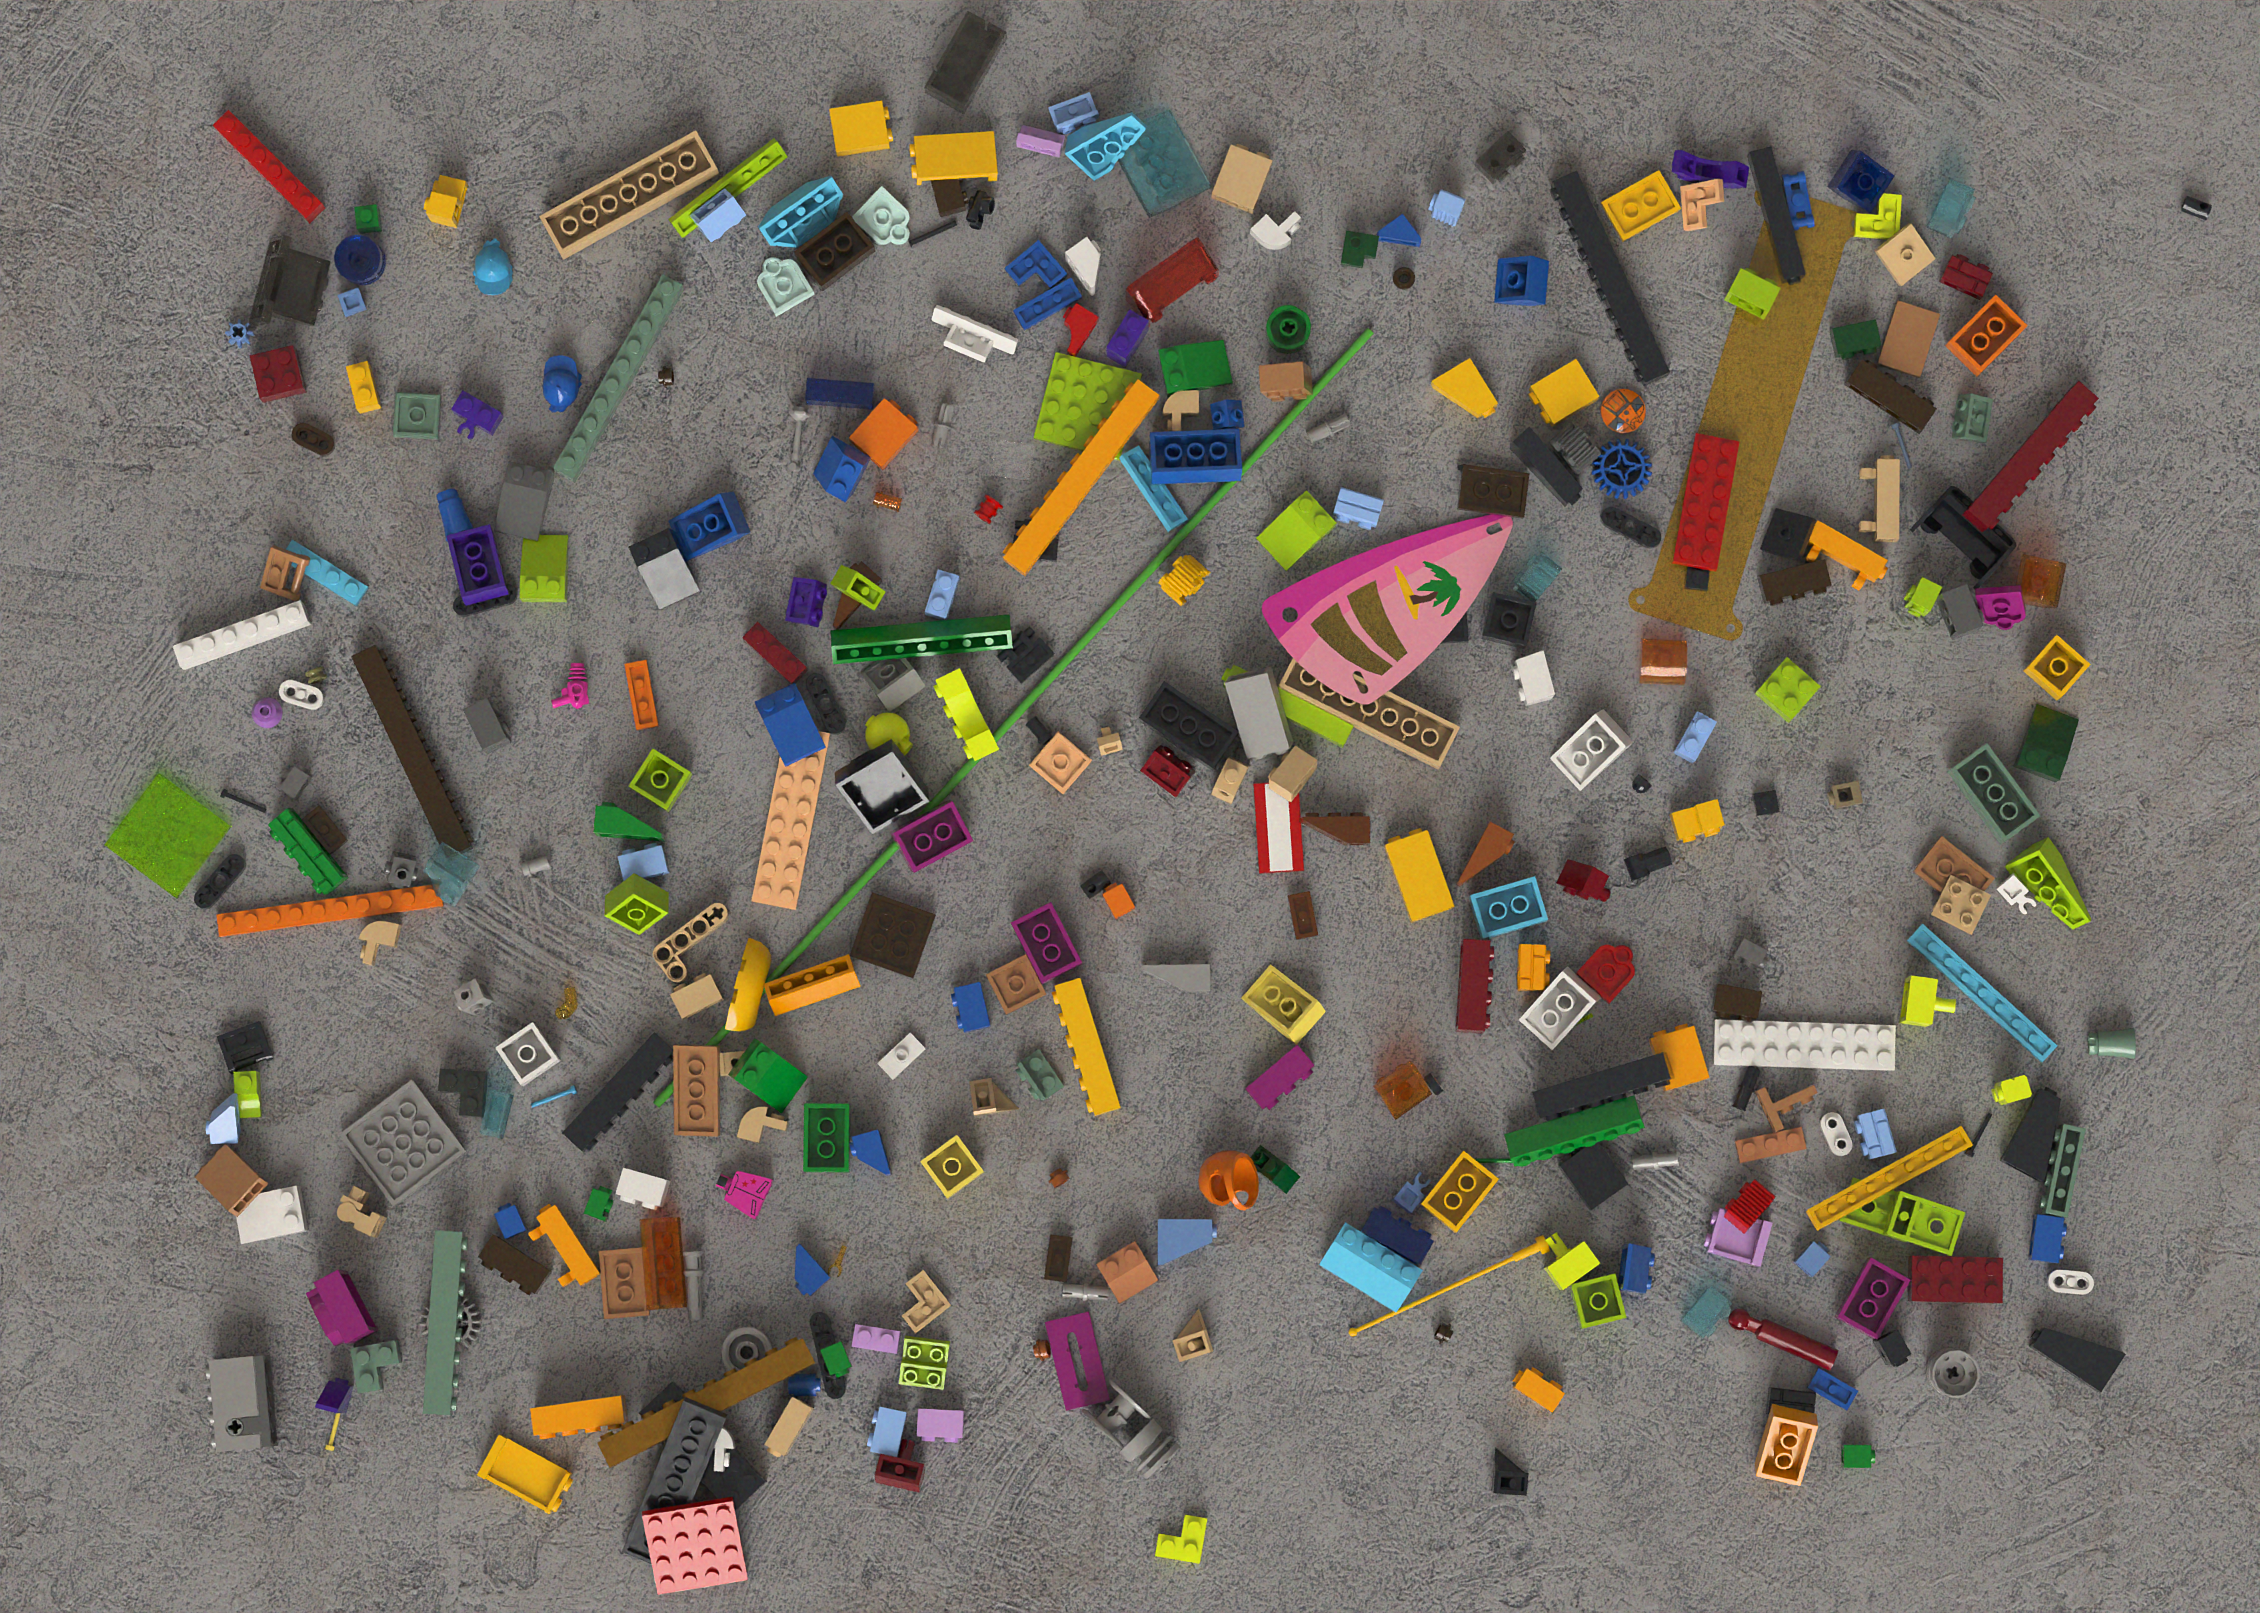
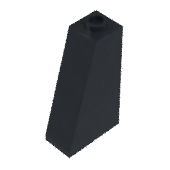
(1546, 467)
(2033, 1138)
(2080, 1358)

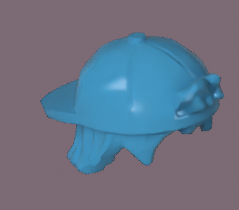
(492, 269)

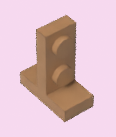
(1784, 1105)

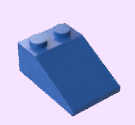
(710, 525)
(790, 724)
(1635, 1268)

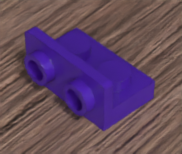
(806, 601)

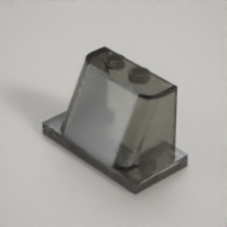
(289, 285)

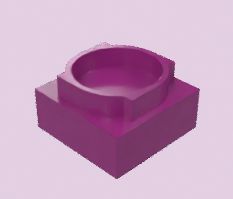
(340, 1309)

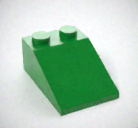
(1194, 366)
(616, 823)
(768, 1075)

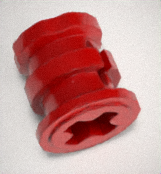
(988, 509)

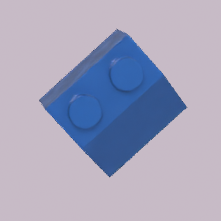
(1521, 281)
(841, 468)
(871, 1151)

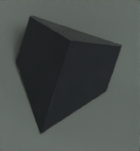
(1508, 1476)

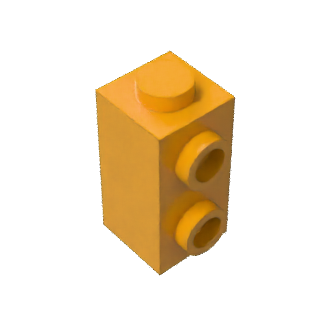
(1539, 1390)

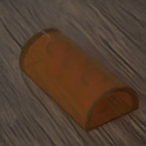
(663, 1263)

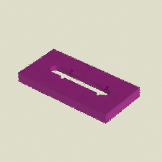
(1057, 1334)

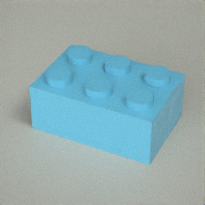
(1508, 908)

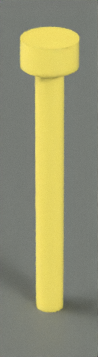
(330, 1445)

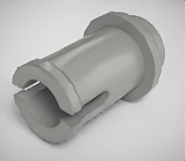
(535, 865)

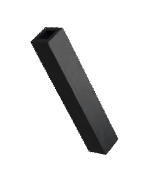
(1776, 215)

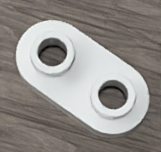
(301, 695)
(1833, 1135)
(2069, 1282)

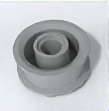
(740, 1338)

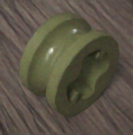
(316, 675)

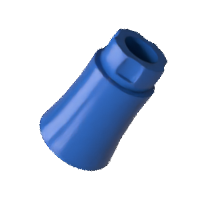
(453, 512)

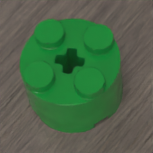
(1280, 339)

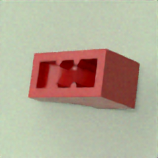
(1081, 324)

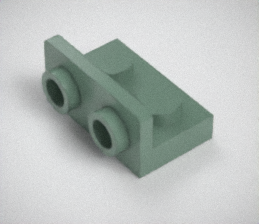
(1972, 418)
(1039, 1075)

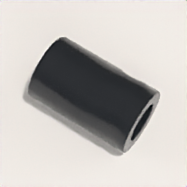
(2196, 208)
(1095, 884)

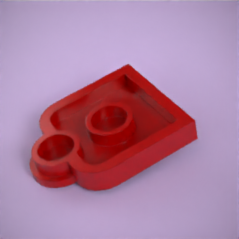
(1608, 970)

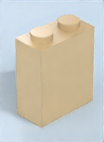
(1242, 178)
(788, 1427)

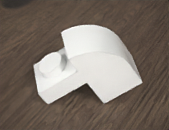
(1275, 236)
(722, 1458)

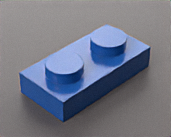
(1832, 1389)

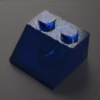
(1860, 180)

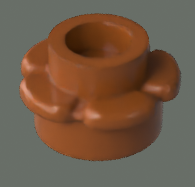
(1058, 1177)
(1042, 1349)

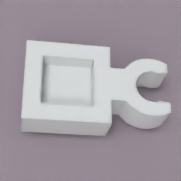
(2014, 891)

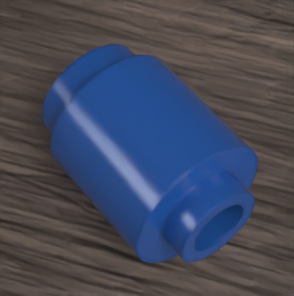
(804, 1384)

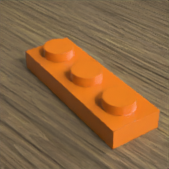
(641, 695)

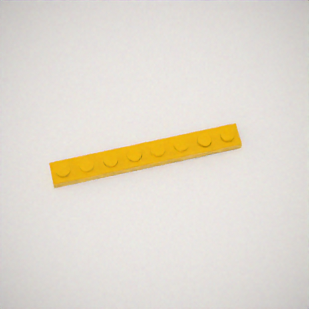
(1889, 1178)

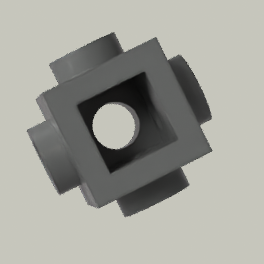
(403, 863)

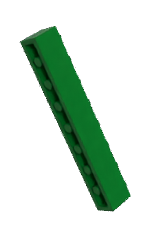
(921, 639)

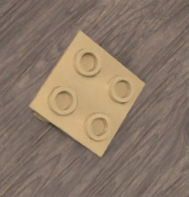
(1960, 904)

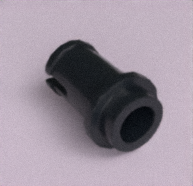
(1039, 730)

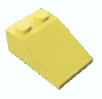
(1283, 1004)

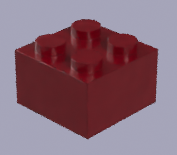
(278, 373)

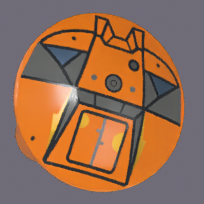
(1623, 411)

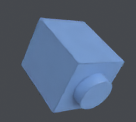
(1812, 1258)

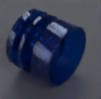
(349, 253)

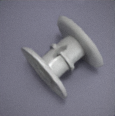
(1110, 1422)

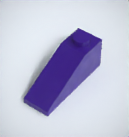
(335, 1396)

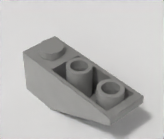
(1186, 977)

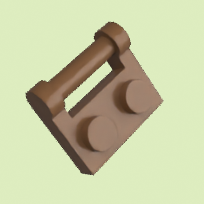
(278, 569)

